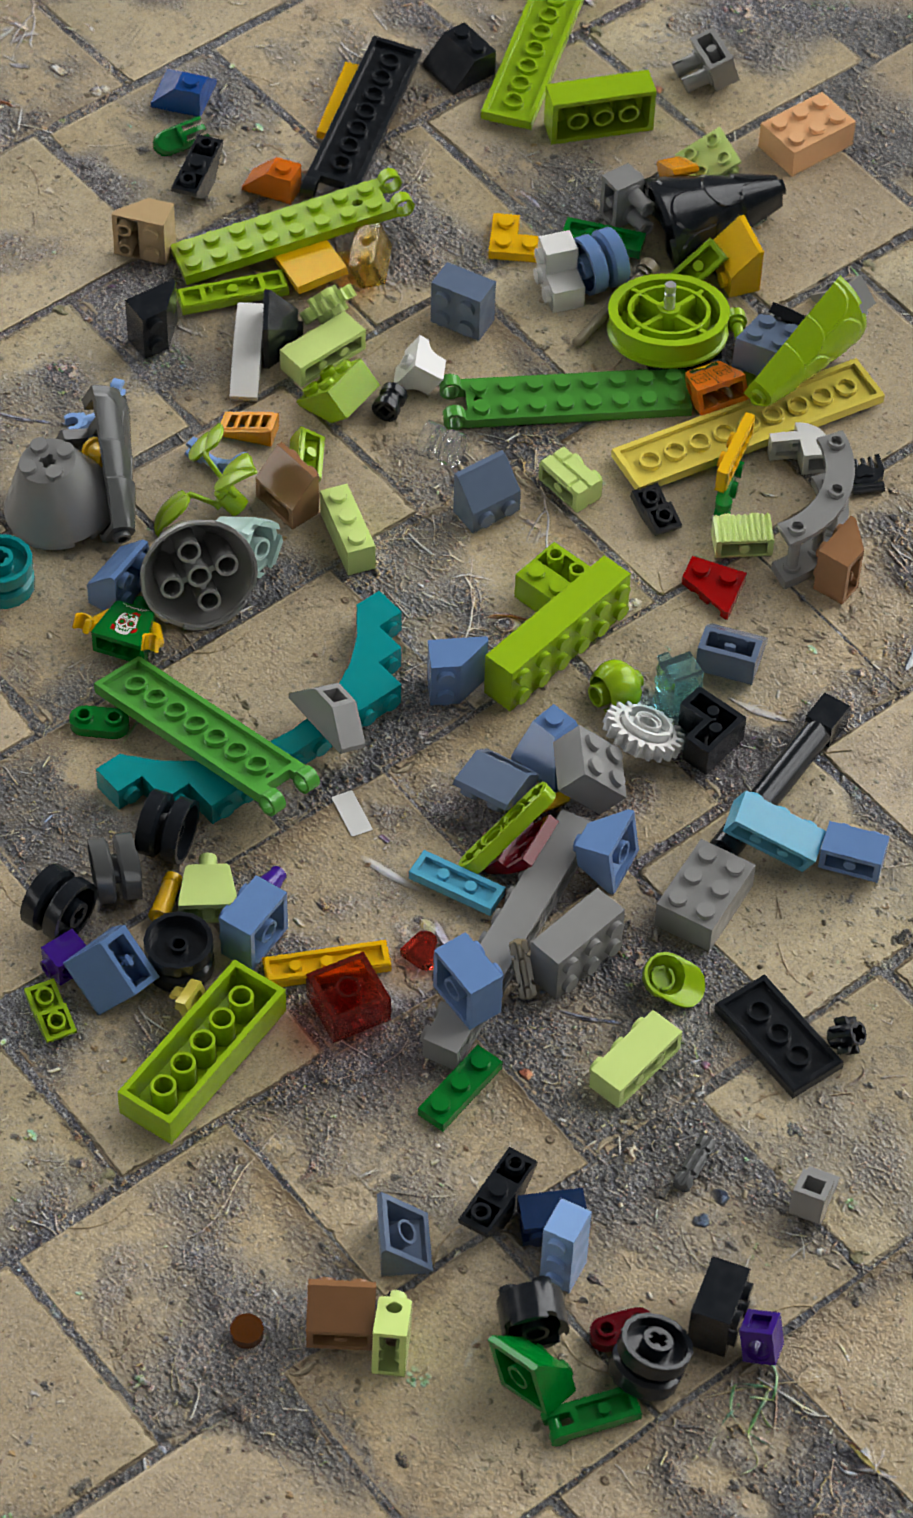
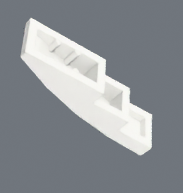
(247, 352)

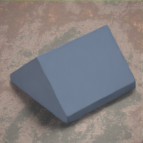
(402, 1238)

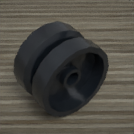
(167, 826)
(58, 901)
(179, 949)
(650, 1356)

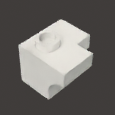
(420, 367)

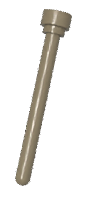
(645, 267)

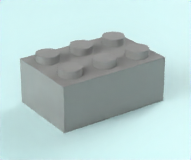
(704, 895)
(577, 943)

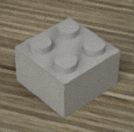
(589, 769)

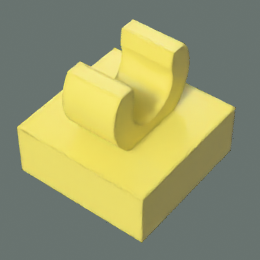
(187, 996)

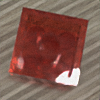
(348, 997)

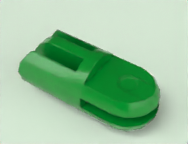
(175, 139)

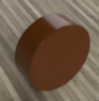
(247, 1331)

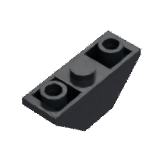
(199, 168)
(498, 1195)

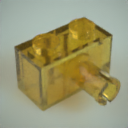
(368, 256)

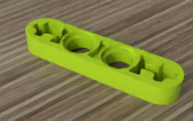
(508, 828)

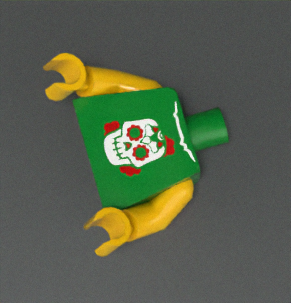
(123, 630)

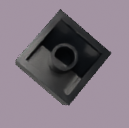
(460, 59)
(152, 318)

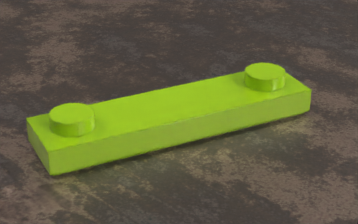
(231, 291)

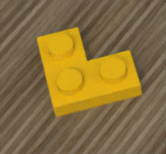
(508, 243)

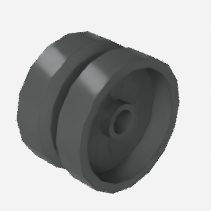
(115, 868)

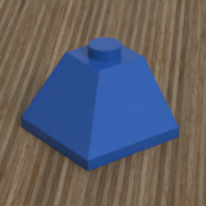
(183, 92)

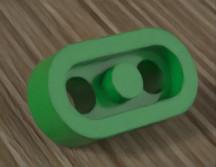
(98, 722)

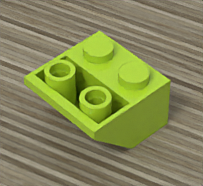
(339, 390)
(547, 576)

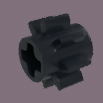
(846, 1035)

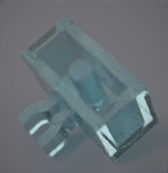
(675, 681)

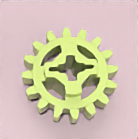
(327, 304)

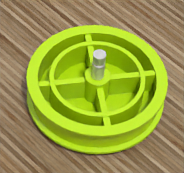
(668, 320)

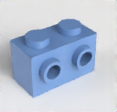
(853, 851)

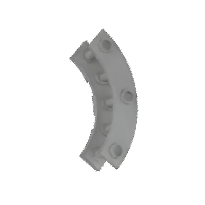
(821, 516)

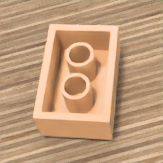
(806, 133)

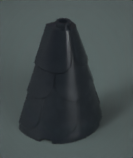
(704, 205)

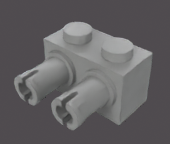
(712, 59)
(623, 199)

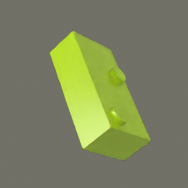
(599, 107)

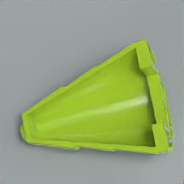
(817, 341)

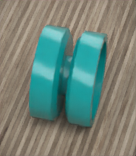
(16, 572)

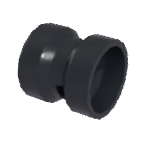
(389, 402)

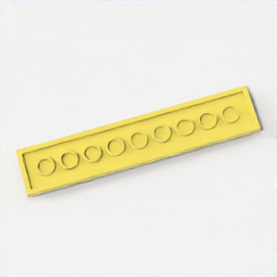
(699, 441)

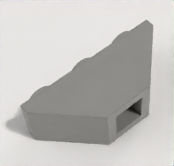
(333, 714)

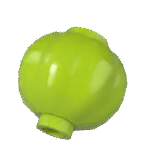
(614, 683)

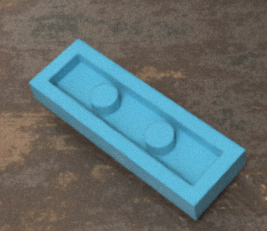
(457, 882)

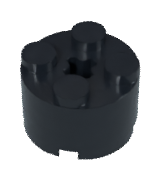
(533, 1311)

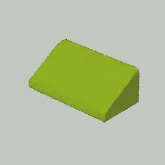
(702, 261)
(309, 448)

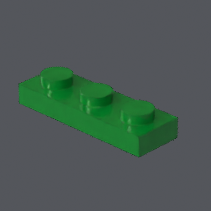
(632, 240)
(460, 1088)

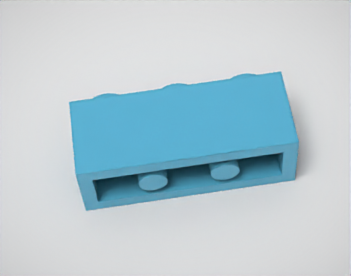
(774, 830)

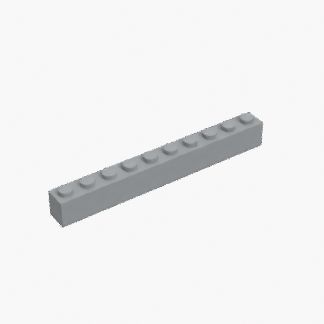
(521, 917)

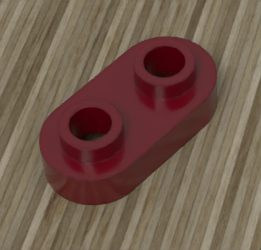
(614, 1322)

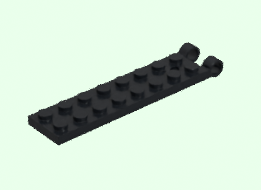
(363, 116)

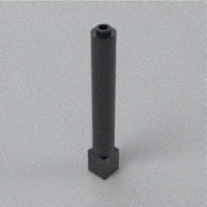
(820, 729)

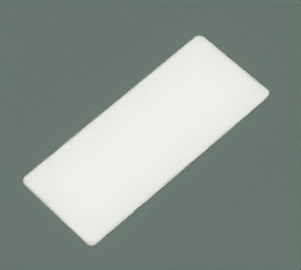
(352, 813)

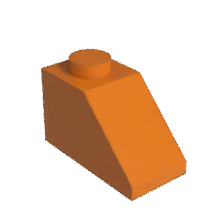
(275, 180)

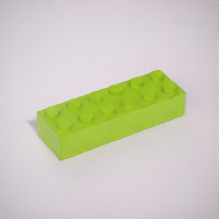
(557, 633)
(202, 1051)

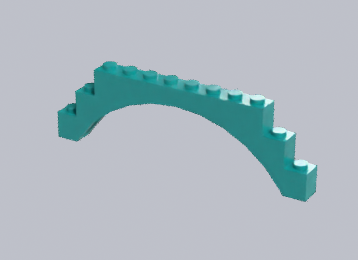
(366, 680)

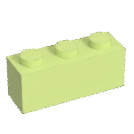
(318, 348)
(347, 529)
(634, 1058)

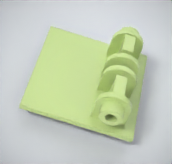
(712, 154)

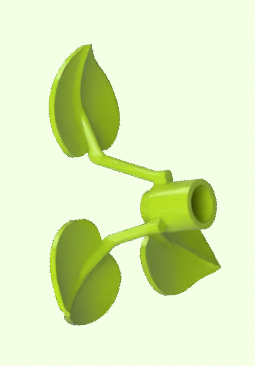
(225, 493)

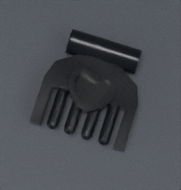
(868, 478)

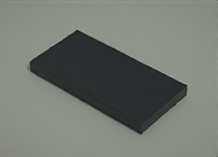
(778, 1036)

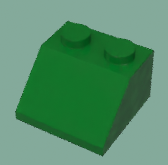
(532, 1372)

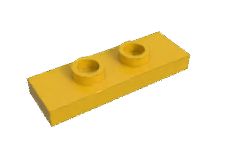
(736, 445)

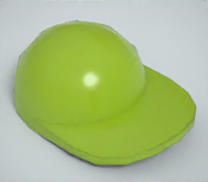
(674, 979)

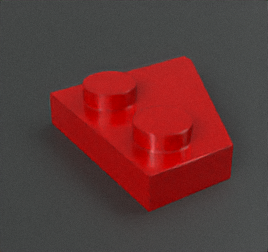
(714, 583)

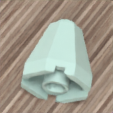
(261, 536)

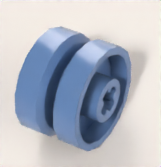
(602, 260)

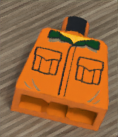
(715, 386)

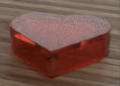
(420, 950)

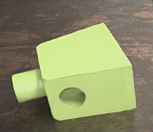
(206, 888)
(391, 1321)

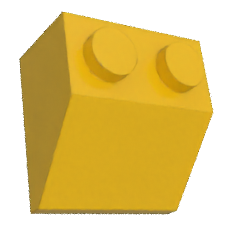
(744, 265)

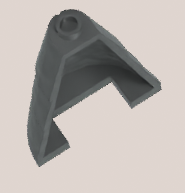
(113, 431)

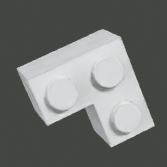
(558, 271)

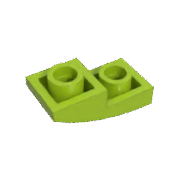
(50, 1011)

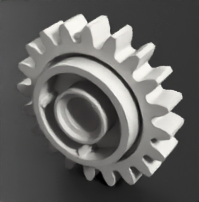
(643, 731)

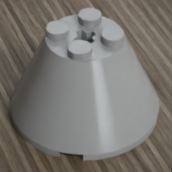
(56, 496)
(198, 574)

